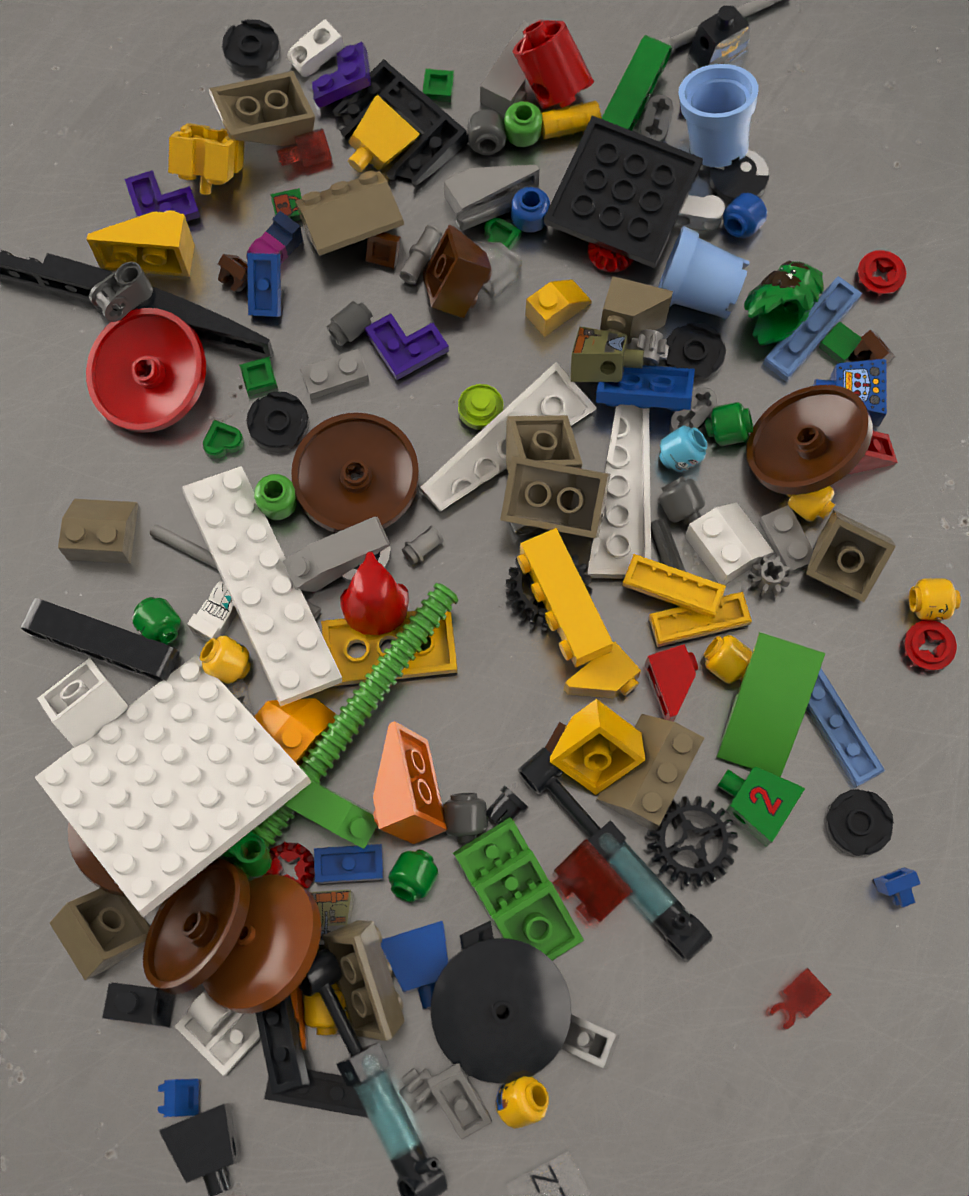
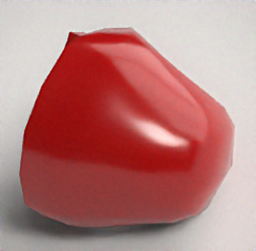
(374, 599)

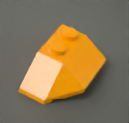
(295, 724)

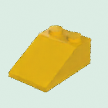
(154, 241)

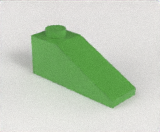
(334, 813)

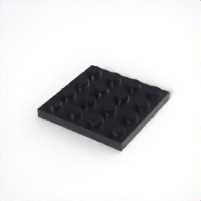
(623, 191)

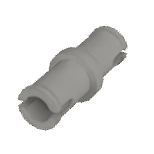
(420, 254)

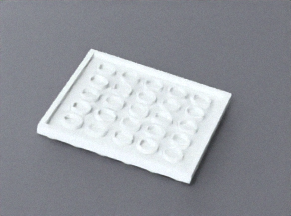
(171, 784)

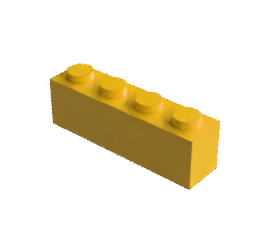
(564, 597)

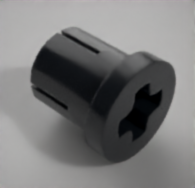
(506, 806)

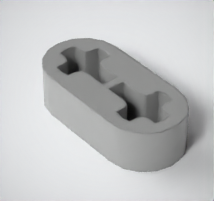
(663, 122)
(698, 417)

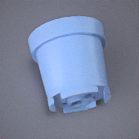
(718, 112)
(703, 275)

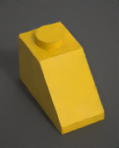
(555, 305)
(605, 676)

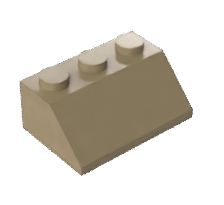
(349, 212)
(651, 786)
(366, 980)

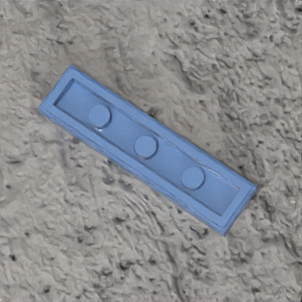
(823, 317)
(842, 733)

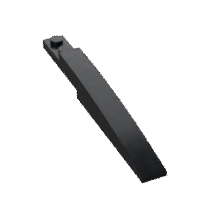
(79, 278)

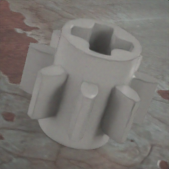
(653, 346)
(772, 567)
(417, 1090)

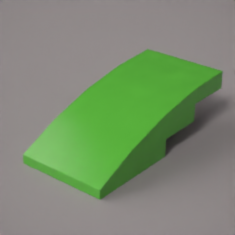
(770, 704)
(517, 890)

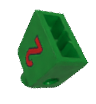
(760, 801)

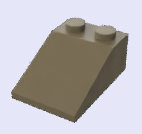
(264, 109)
(555, 497)

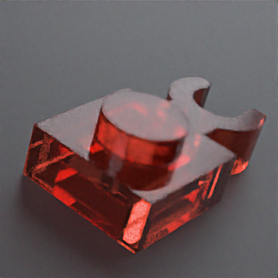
(803, 995)

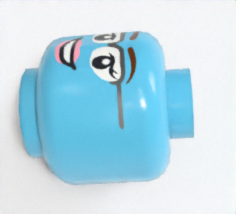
(683, 449)

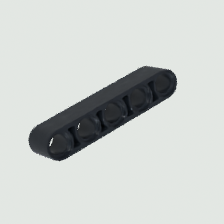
(100, 640)

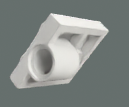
(218, 1032)

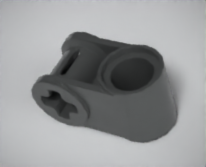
(125, 290)

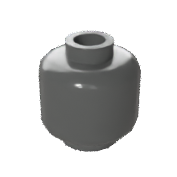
(486, 132)
(682, 500)
(465, 816)

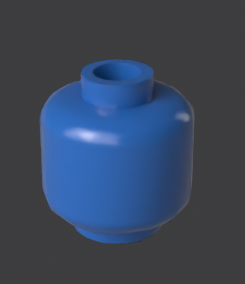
(529, 209)
(745, 215)

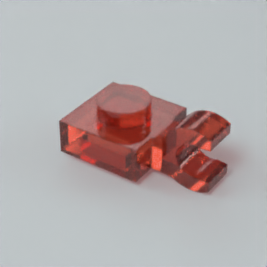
(309, 148)

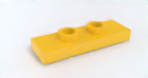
(674, 585)
(684, 624)

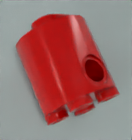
(552, 63)

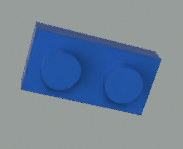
(264, 284)
(348, 864)

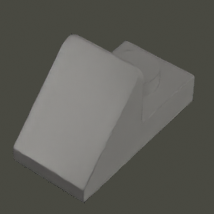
(590, 1042)

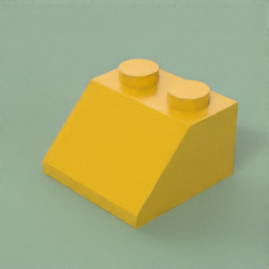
(598, 747)

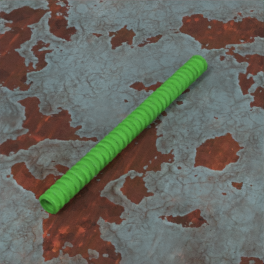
(364, 701)

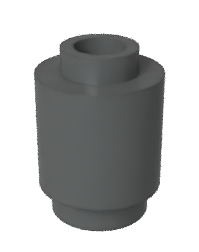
(349, 322)

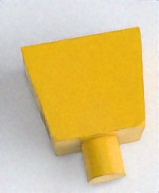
(380, 137)

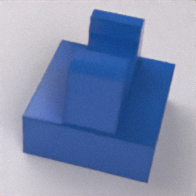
(898, 885)
(180, 1097)

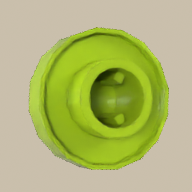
(479, 405)

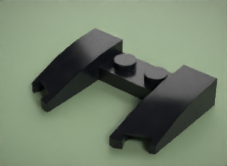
(440, 132)

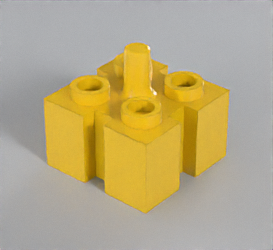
(204, 153)

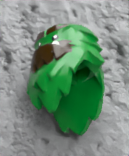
(784, 300)

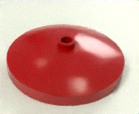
(146, 370)

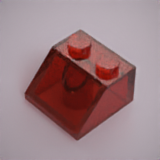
(591, 883)

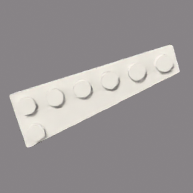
(486, 452)
(627, 506)

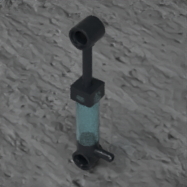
(681, 929)
(366, 1072)

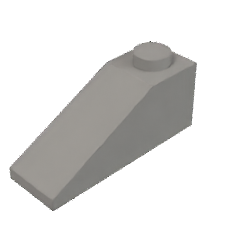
(506, 79)
(486, 183)
(335, 555)

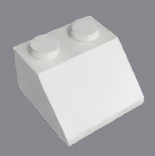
(727, 542)
(82, 703)

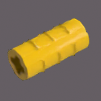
(568, 119)

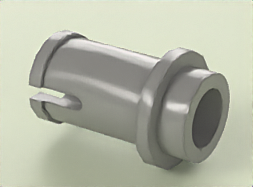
(422, 545)

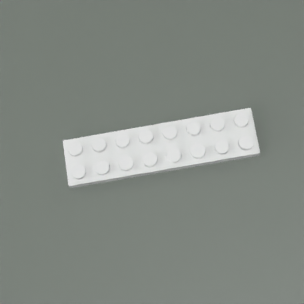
(260, 586)

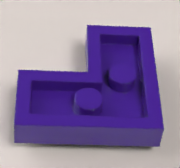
(350, 77)
(148, 198)
(402, 352)

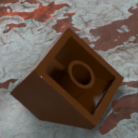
(456, 273)

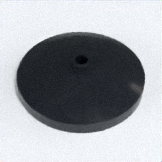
(466, 1004)

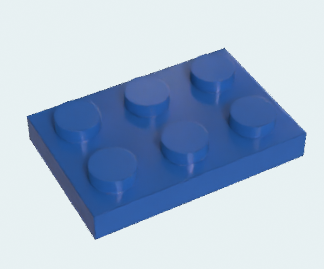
(650, 388)

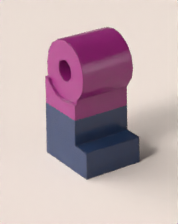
(279, 238)

